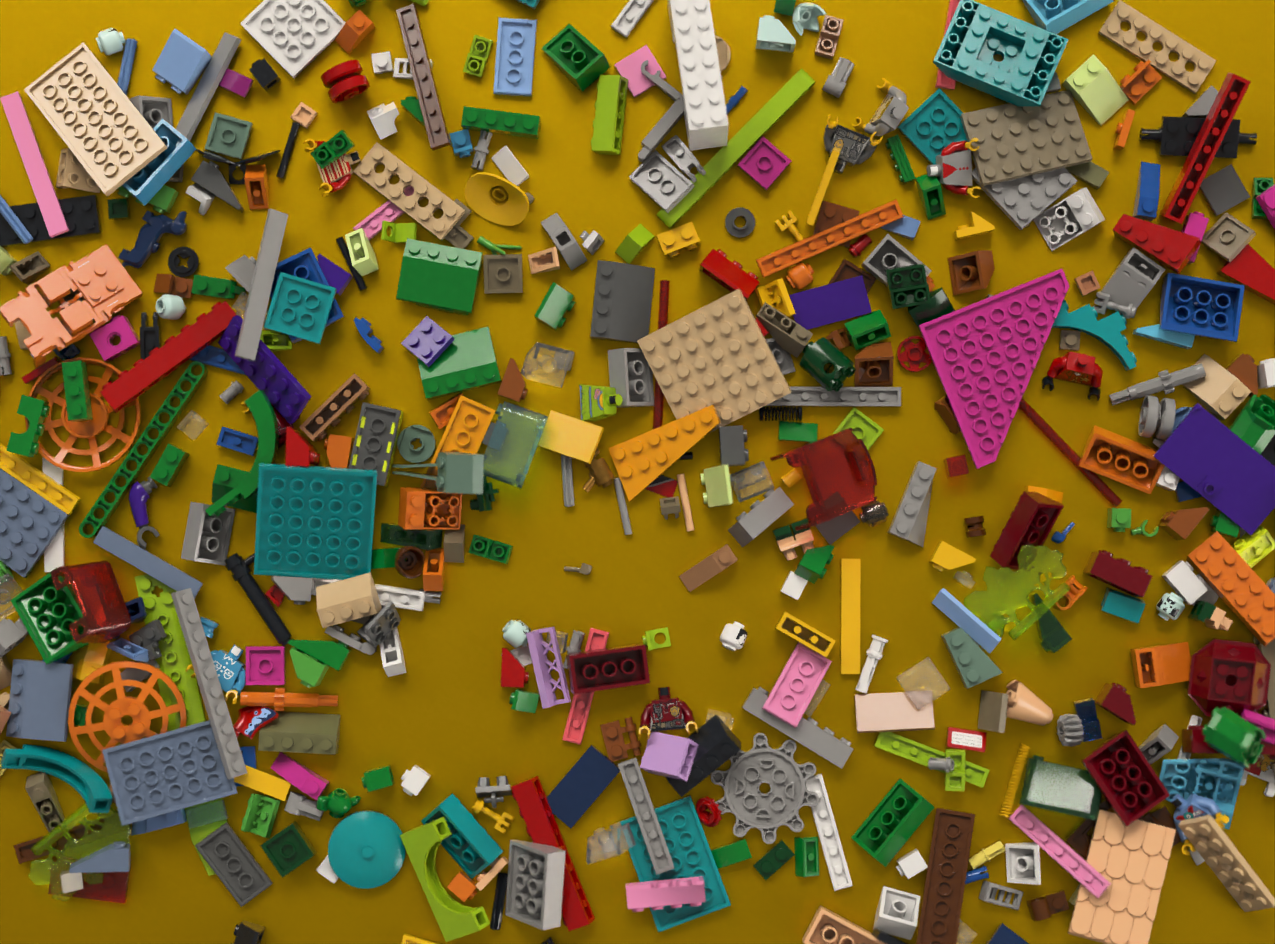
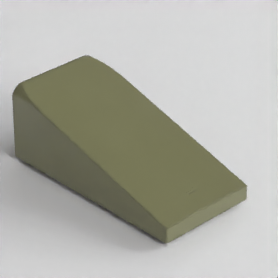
(1089, 173)

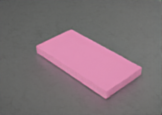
(796, 685)

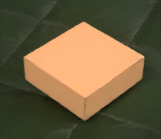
(304, 115)

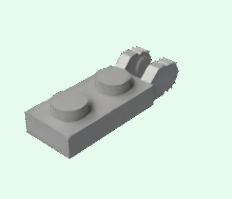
(682, 157)
(352, 640)

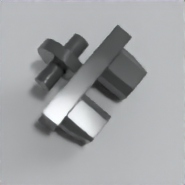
(490, 792)

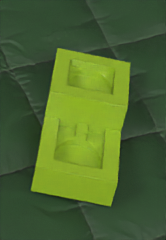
(956, 779)

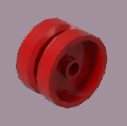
(345, 81)

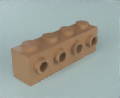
(331, 411)

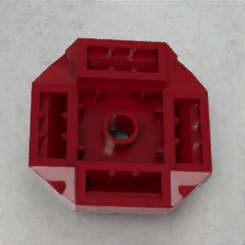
(1224, 658)

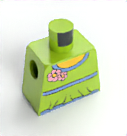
(598, 402)

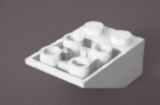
(1069, 218)

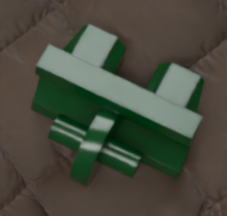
(484, 500)

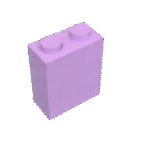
(669, 756)

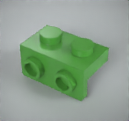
(260, 815)

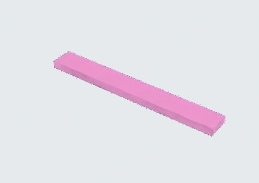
(34, 164)

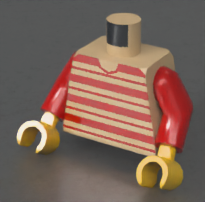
(336, 174)

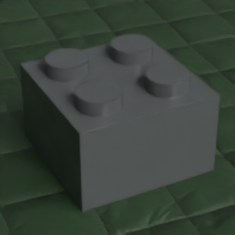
(732, 445)

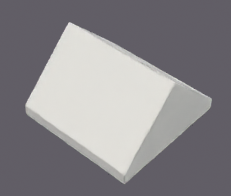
(1023, 863)

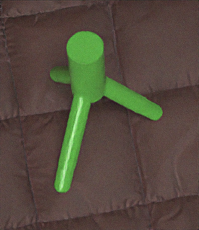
(496, 247)

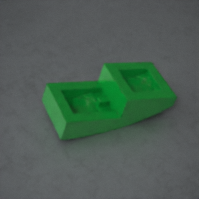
(731, 853)

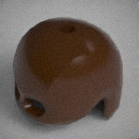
(413, 566)

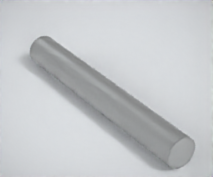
(622, 506)

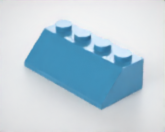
(161, 169)

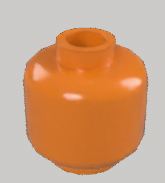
(799, 275)

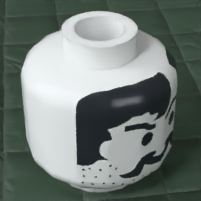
(733, 636)

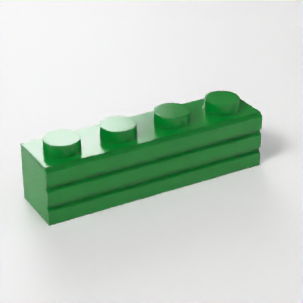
(900, 158)

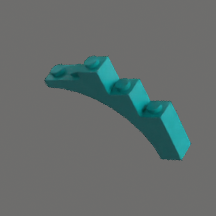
(1105, 330)

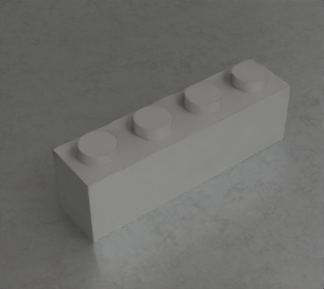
(912, 513)

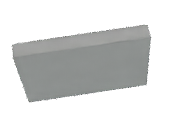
(661, 181)

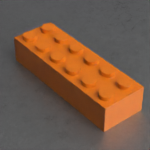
(1236, 585)

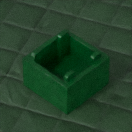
(288, 849)

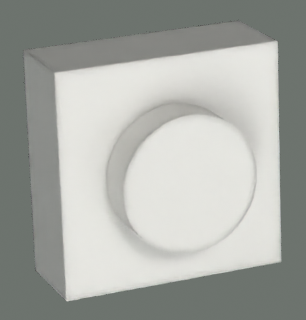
(382, 62)

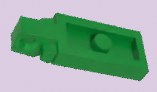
(216, 287)

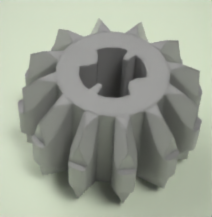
(1070, 730)

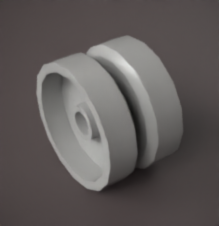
(1156, 417)

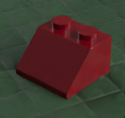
(1117, 702)

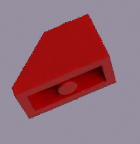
(512, 671)

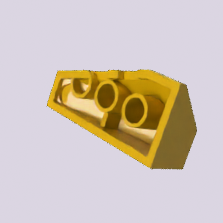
(89, 659)

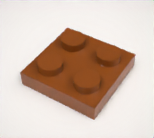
(831, 215)

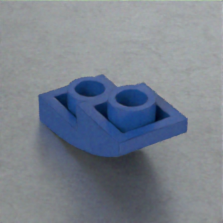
(364, 329)

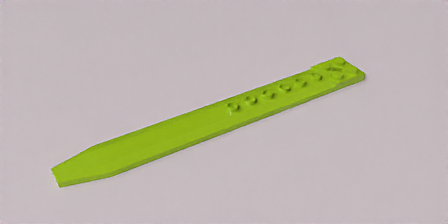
(174, 662)

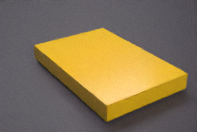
(570, 437)

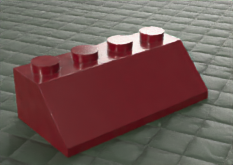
(1027, 525)

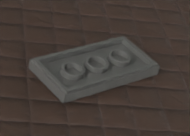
(233, 864)

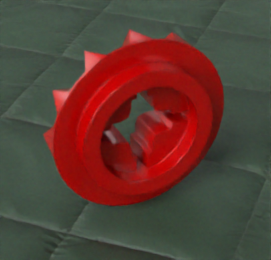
(706, 817)

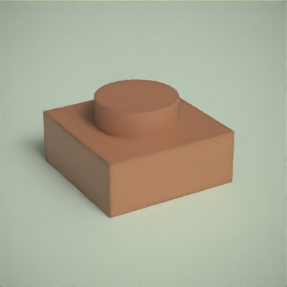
(1087, 283)

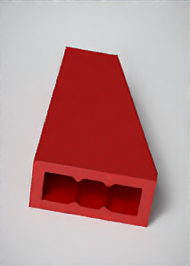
(1252, 271)

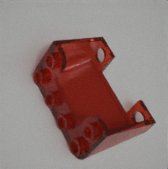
(99, 600)

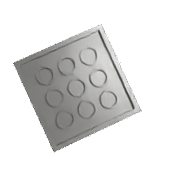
(1028, 196)

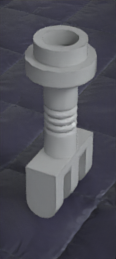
(1105, 304)

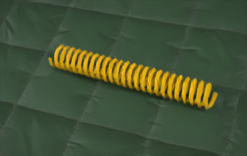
(1017, 776)

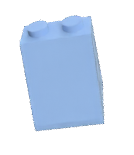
(181, 62)

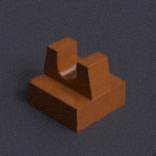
(840, 338)

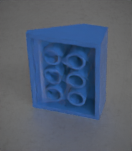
(306, 267)
(1201, 306)

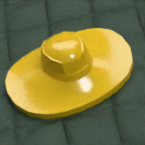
(496, 199)

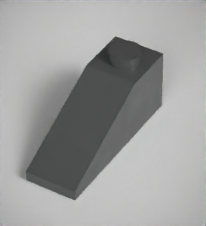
(215, 182)

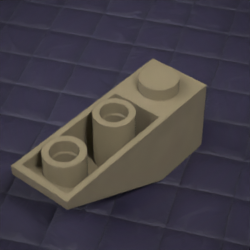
(784, 330)
(44, 799)

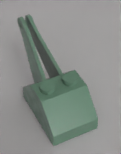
(456, 472)

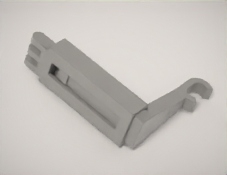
(669, 119)

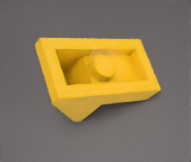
(978, 227)

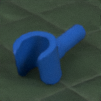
(1059, 537)

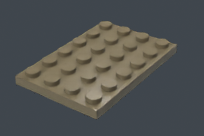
(1026, 138)

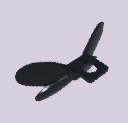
(232, 165)

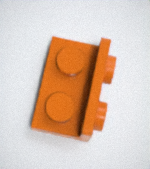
(1140, 82)

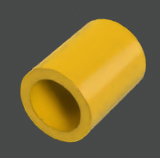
(791, 478)

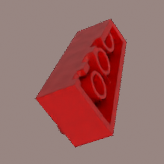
(1160, 243)

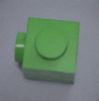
(1119, 519)

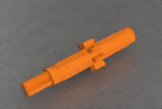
(281, 699)

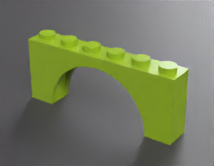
(452, 917)

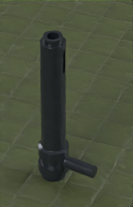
(242, 574)

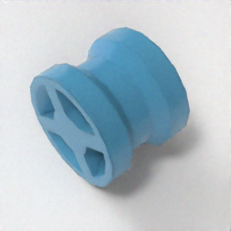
(208, 626)

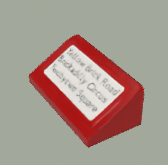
(966, 739)

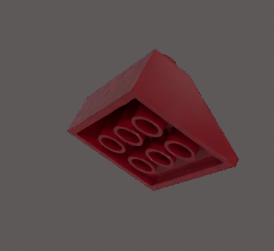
(1125, 777)

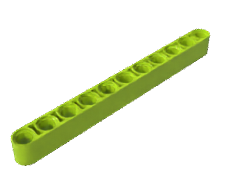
(740, 144)

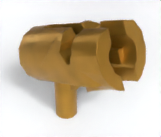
(599, 473)

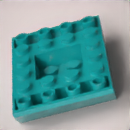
(1027, 54)

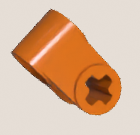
(1073, 594)

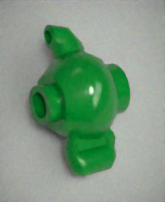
(337, 802)

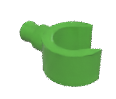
(1140, 530)

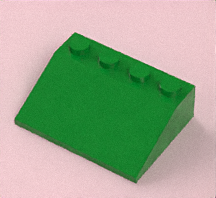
(439, 275)
(463, 366)
(48, 617)

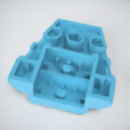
(1207, 778)

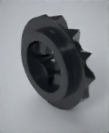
(174, 261)

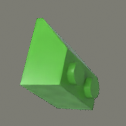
(308, 668)

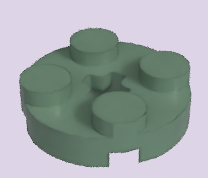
(422, 453)

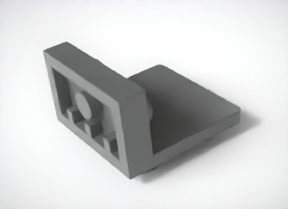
(380, 625)

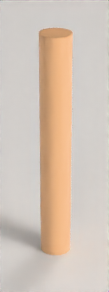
(685, 502)

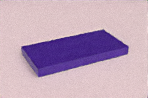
(831, 303)

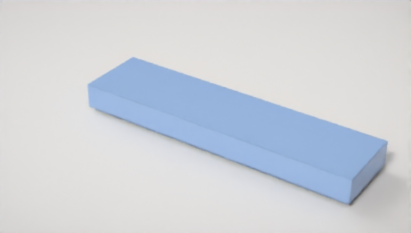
(966, 620)

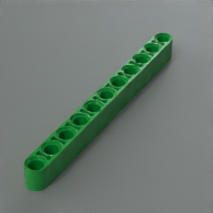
(135, 455)

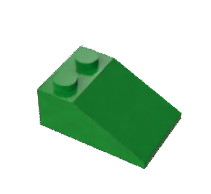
(576, 57)

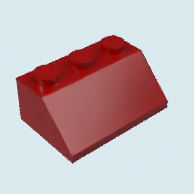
(729, 273)
(299, 450)

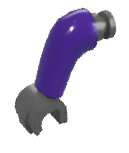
(138, 498)

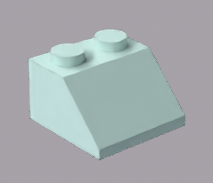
(774, 35)

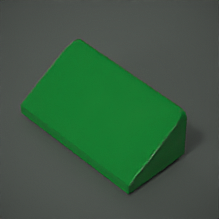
(797, 431)
(806, 856)

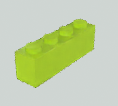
(609, 114)

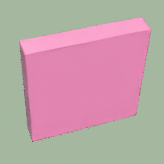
(631, 69)

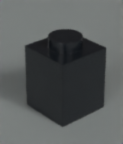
(264, 74)

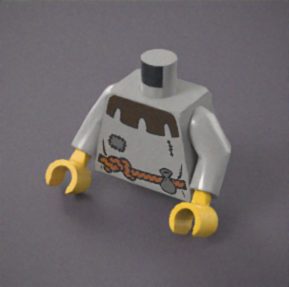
(888, 114)

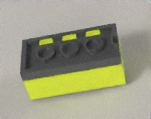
(376, 440)

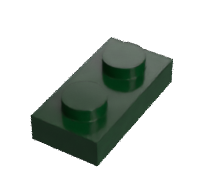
(773, 859)

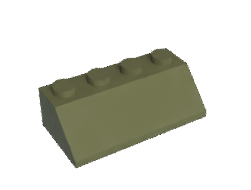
(301, 733)

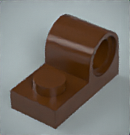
(1046, 905)

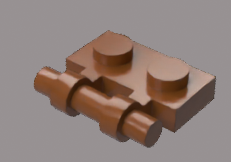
(615, 742)

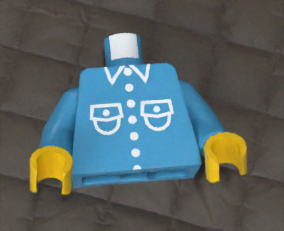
(229, 671)

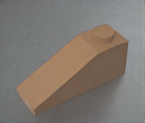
(708, 568)

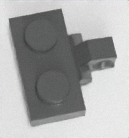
(149, 637)

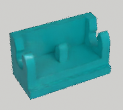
(1122, 605)

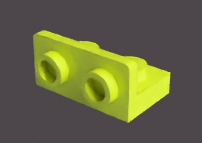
(1255, 546)

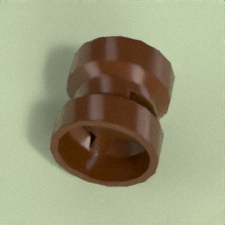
(975, 526)

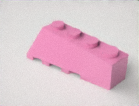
(664, 893)

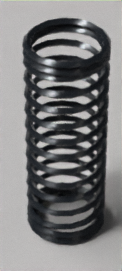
(798, 412)

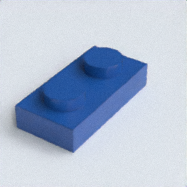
(237, 441)

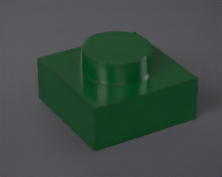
(118, 208)

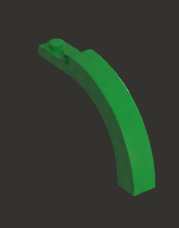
(267, 451)

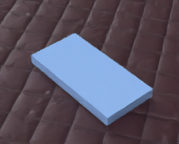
(515, 57)

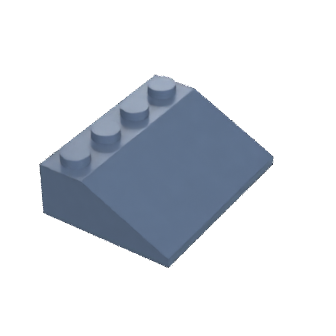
(39, 700)

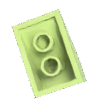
(1096, 90)
(717, 486)

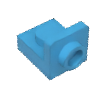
(461, 143)

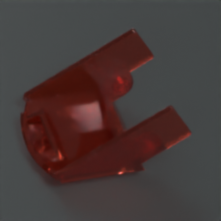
(836, 474)

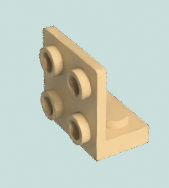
(73, 174)

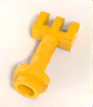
(789, 224)
(479, 806)

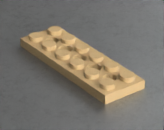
(1169, 41)
(409, 204)
(1227, 863)

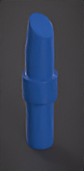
(734, 100)

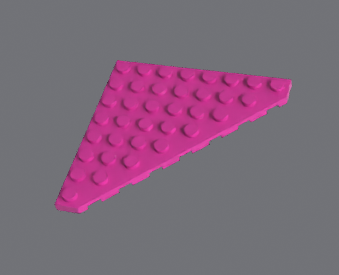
(989, 356)

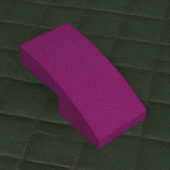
(235, 83)

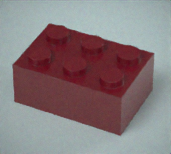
(1118, 573)

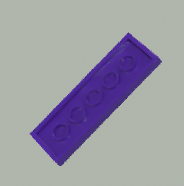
(267, 374)

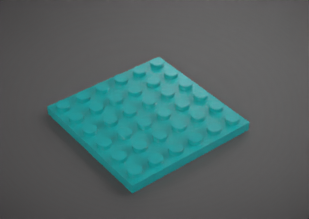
(314, 521)

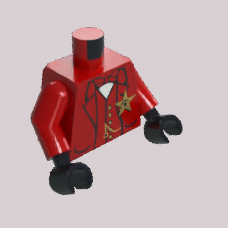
(1076, 369)

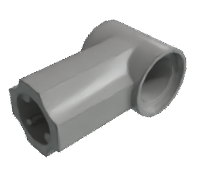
(836, 81)
(300, 805)

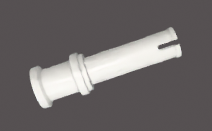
(873, 654)

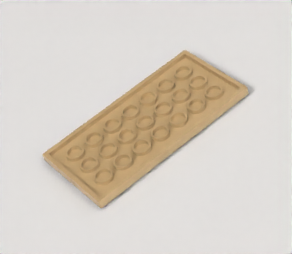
(95, 119)

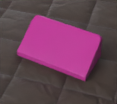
(1261, 722)

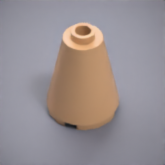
(1026, 706)

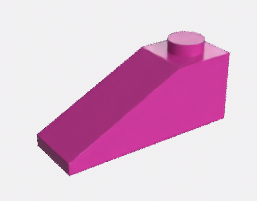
(300, 776)

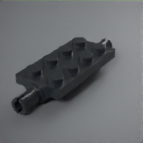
(1179, 133)

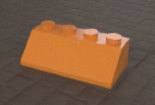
(1121, 460)

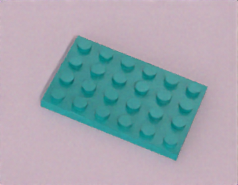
(690, 858)

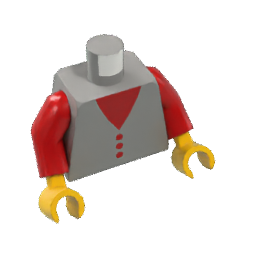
(954, 168)

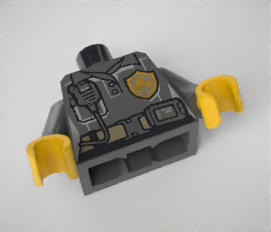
(853, 145)

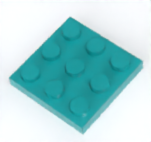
(934, 126)
(300, 308)

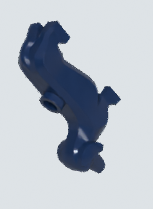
(150, 235)

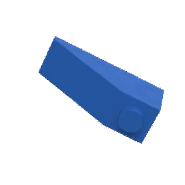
(1147, 192)

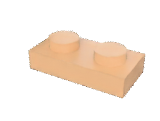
(484, 878)

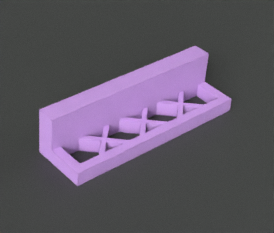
(542, 670)

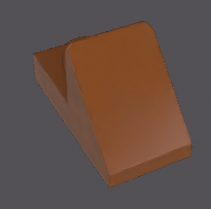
(173, 285)

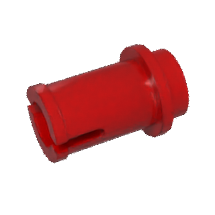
(856, 249)

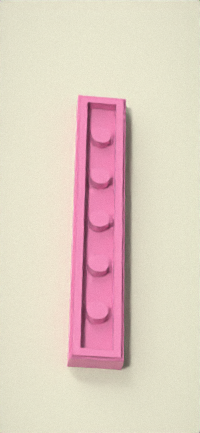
(1060, 851)

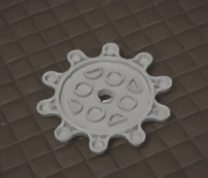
(786, 791)

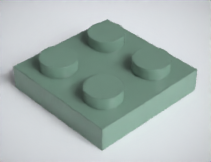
(228, 136)

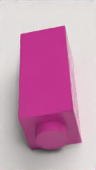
(1195, 225)

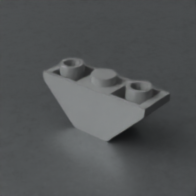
(564, 241)

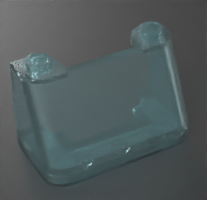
(513, 444)

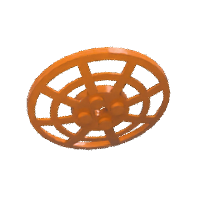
(87, 428)
(123, 706)

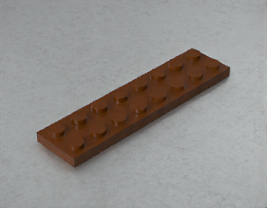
(945, 877)

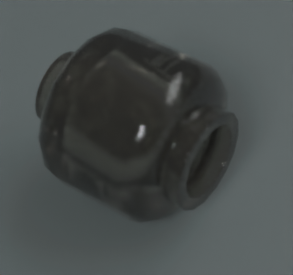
(874, 513)

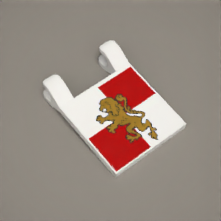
(1263, 770)

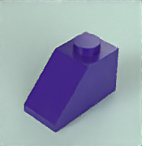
(334, 274)

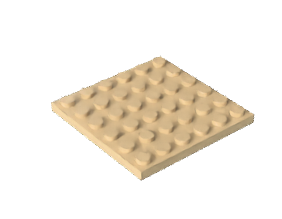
(715, 360)

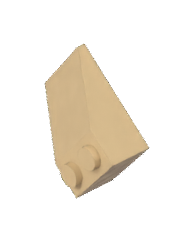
(1218, 390)

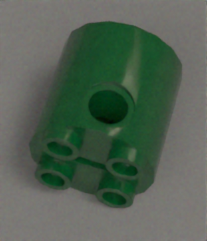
(821, 360)

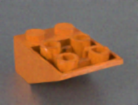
(429, 509)
(1161, 664)

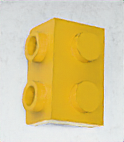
(776, 296)

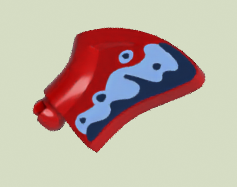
(252, 719)

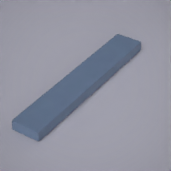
(146, 561)

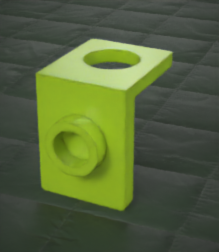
(399, 231)
(649, 641)

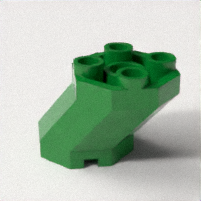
(1256, 422)
(1234, 737)

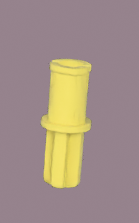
(986, 854)

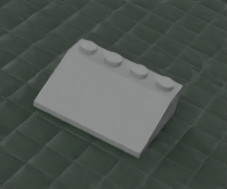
(535, 884)

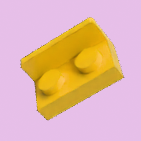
(678, 239)

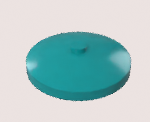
(366, 849)

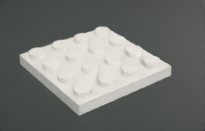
(293, 30)

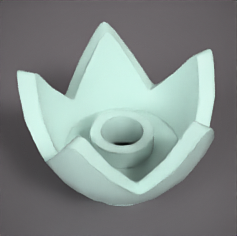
(806, 16)

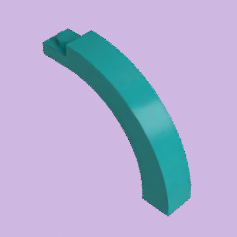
(64, 767)

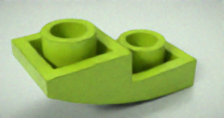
(478, 55)

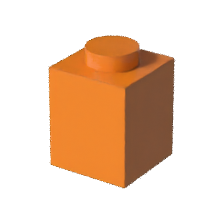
(463, 886)

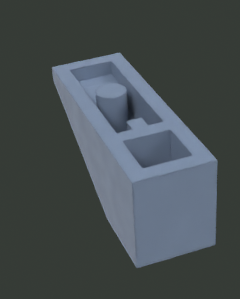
(111, 858)

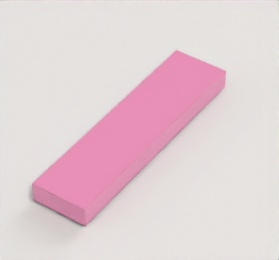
(387, 212)

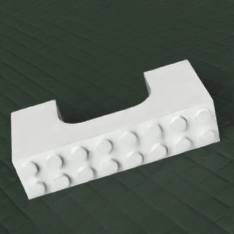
(699, 73)

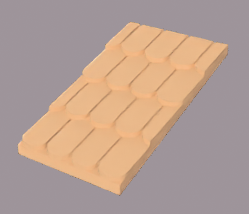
(1135, 865)

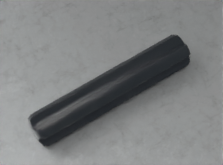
(499, 899)

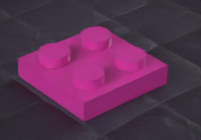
(764, 163)
(265, 665)

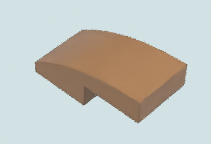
(829, 37)

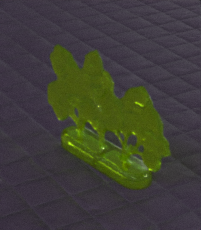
(1011, 590)
(49, 872)

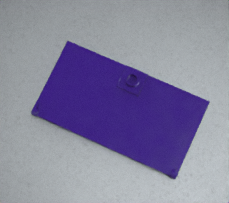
(1221, 468)

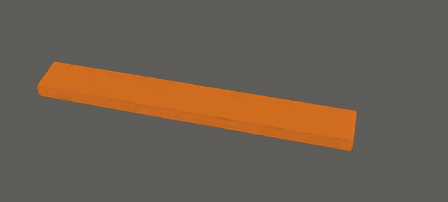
(829, 238)

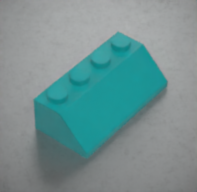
(468, 840)

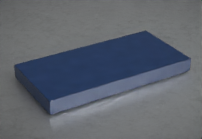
(582, 786)

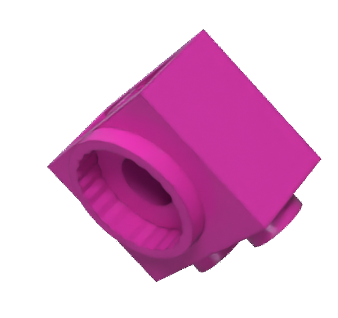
(104, 336)

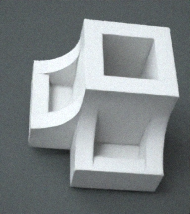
(383, 119)

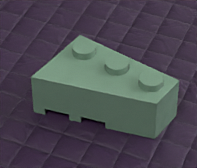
(968, 658)

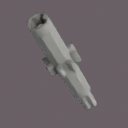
(1165, 382)

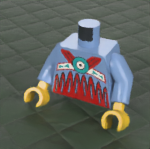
(1191, 808)

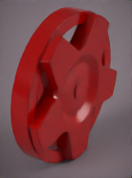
(913, 354)

